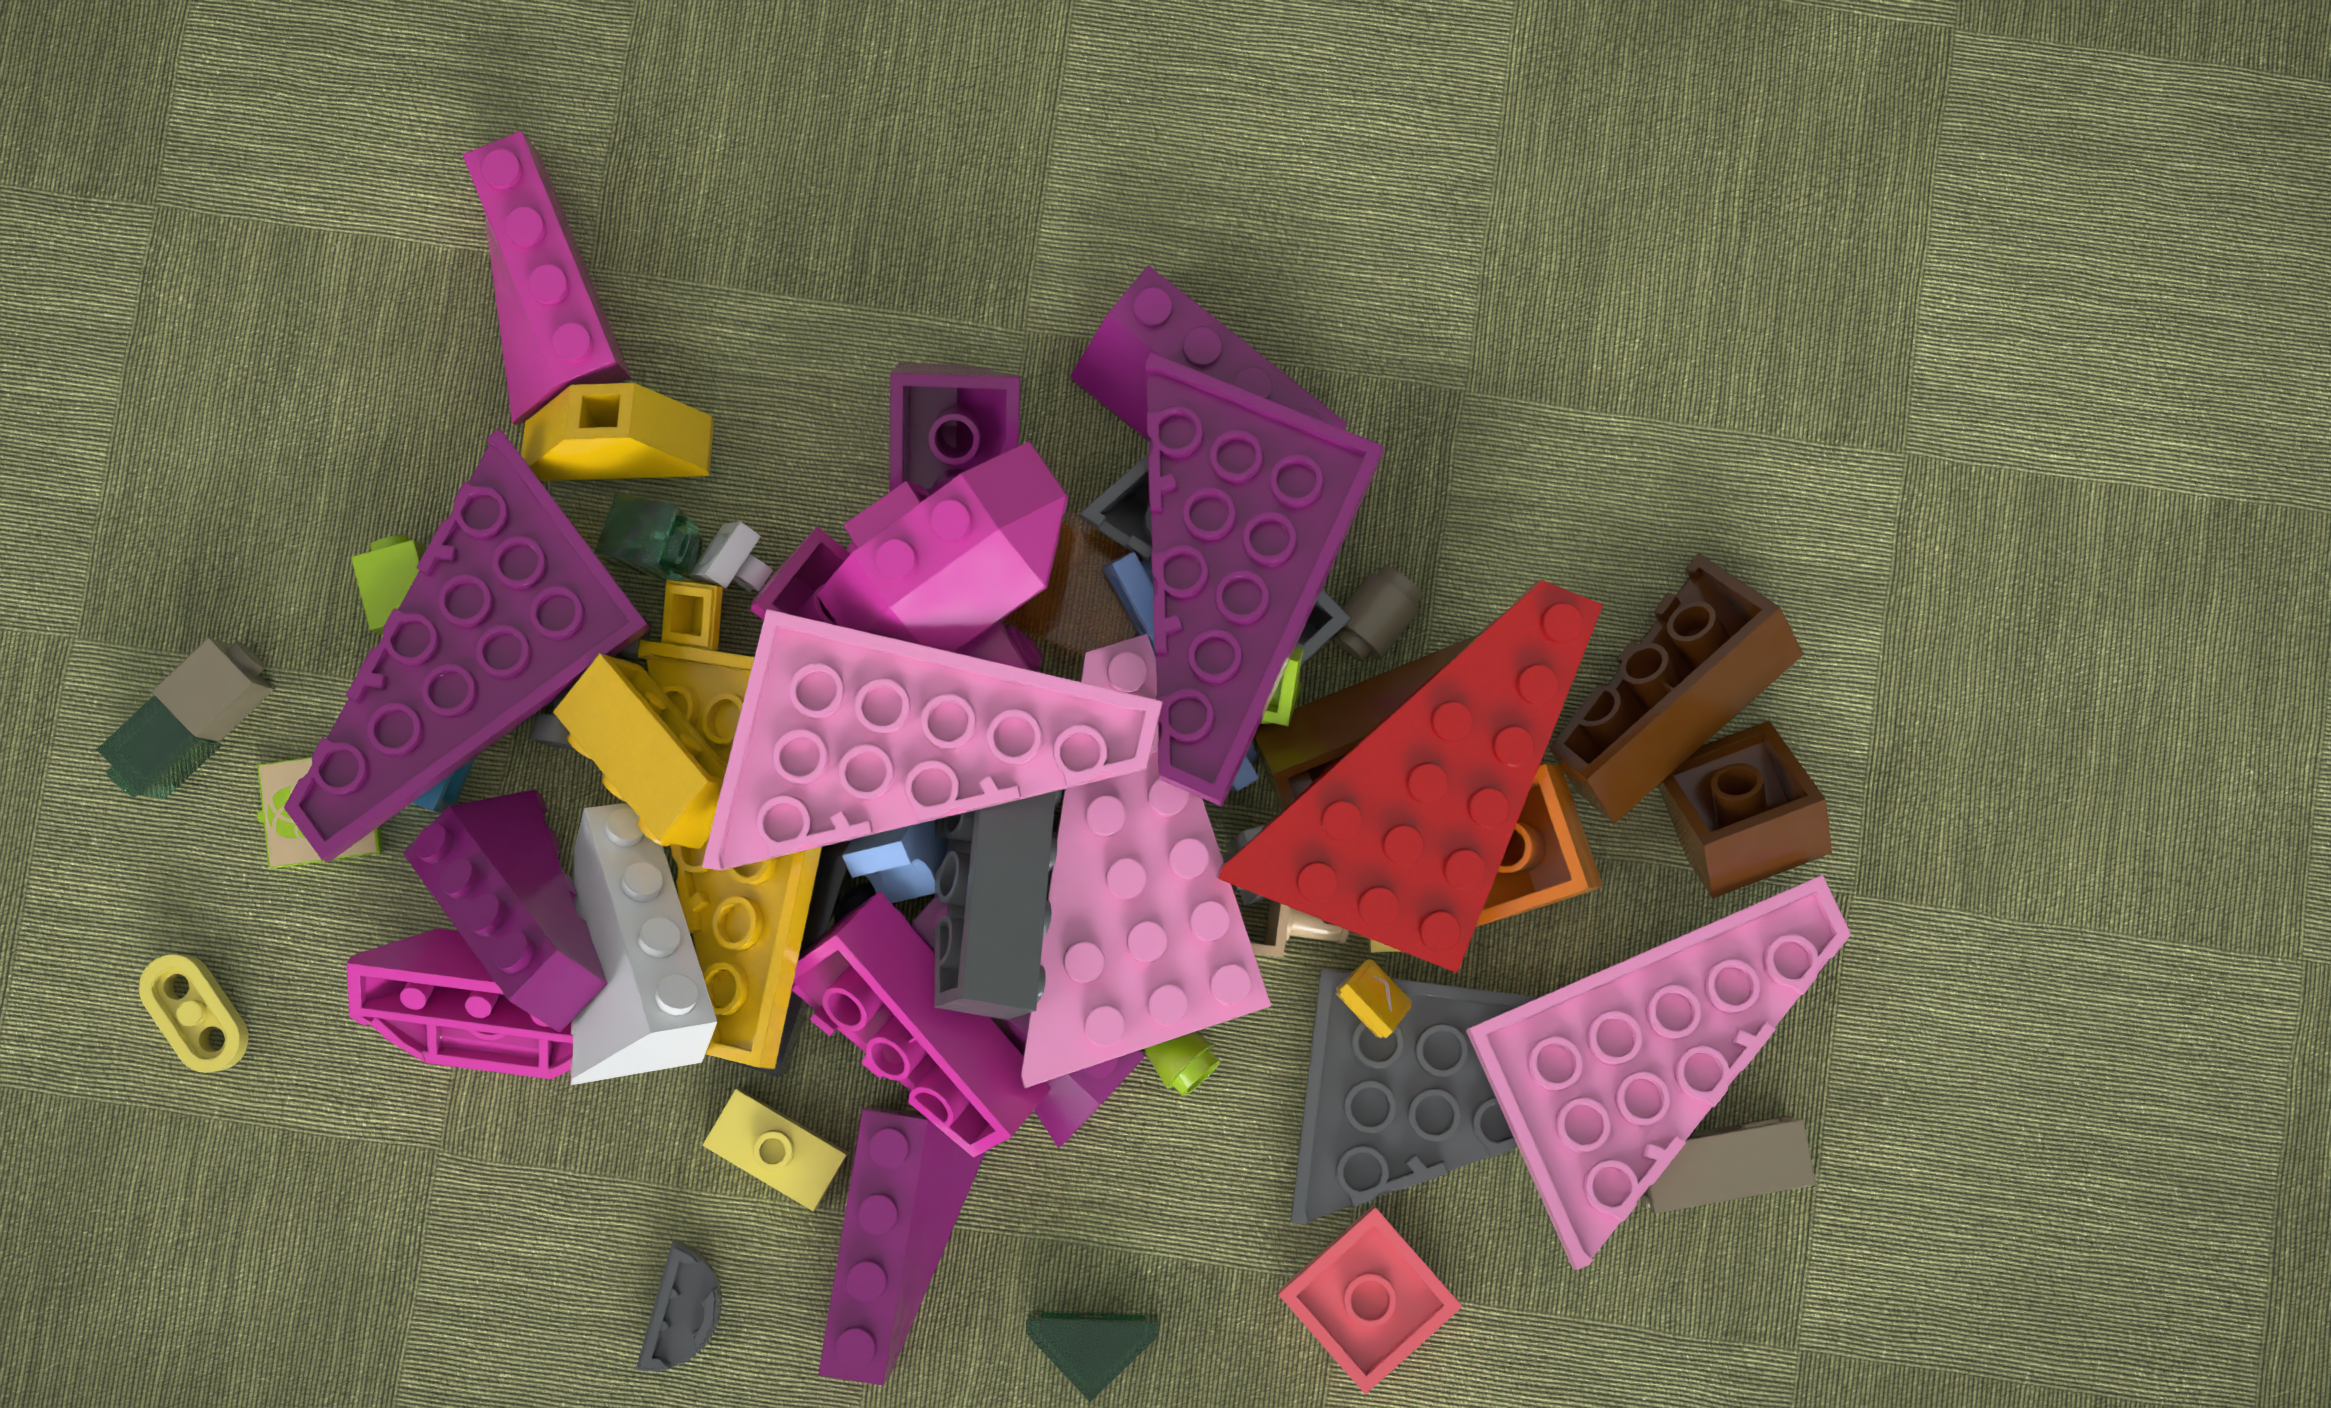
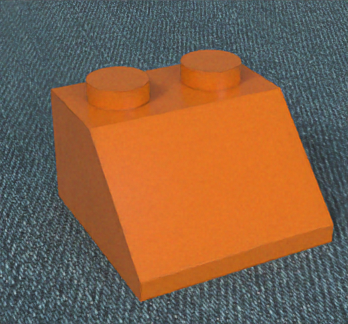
(1546, 853)

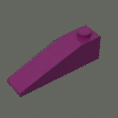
(949, 421)

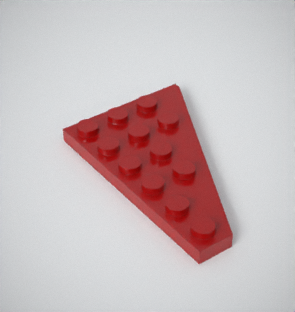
(1424, 807)

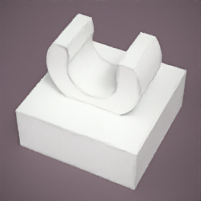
(730, 559)

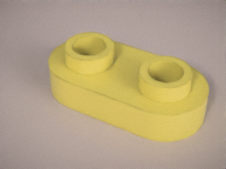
(190, 1019)

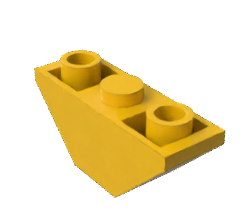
(617, 435)

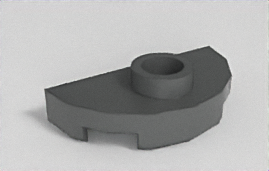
(683, 1312)

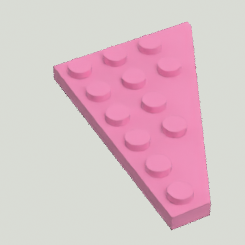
(888, 734)
(1139, 921)
(1634, 1057)

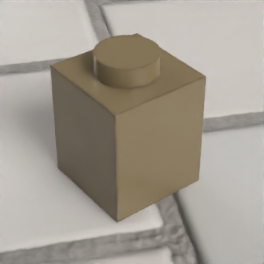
(214, 688)

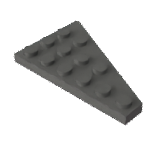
(1398, 1104)

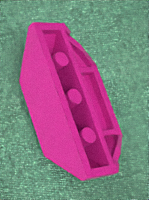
(956, 556)
(448, 1010)

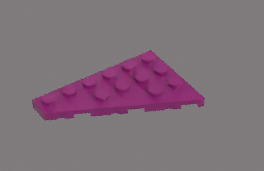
(1241, 545)
(484, 639)

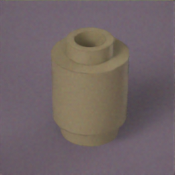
(1378, 614)

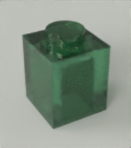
(154, 752)

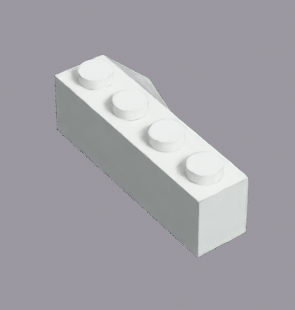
(655, 994)

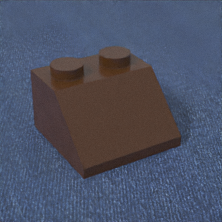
(1746, 810)

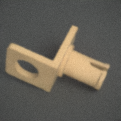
(1288, 922)

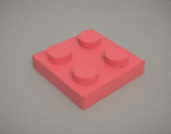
(1369, 1299)

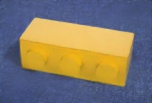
(644, 751)

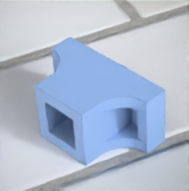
(898, 860)

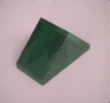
(1091, 1345)

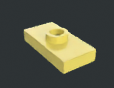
(775, 1149)

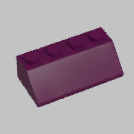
(1168, 323)

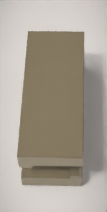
(1734, 1165)

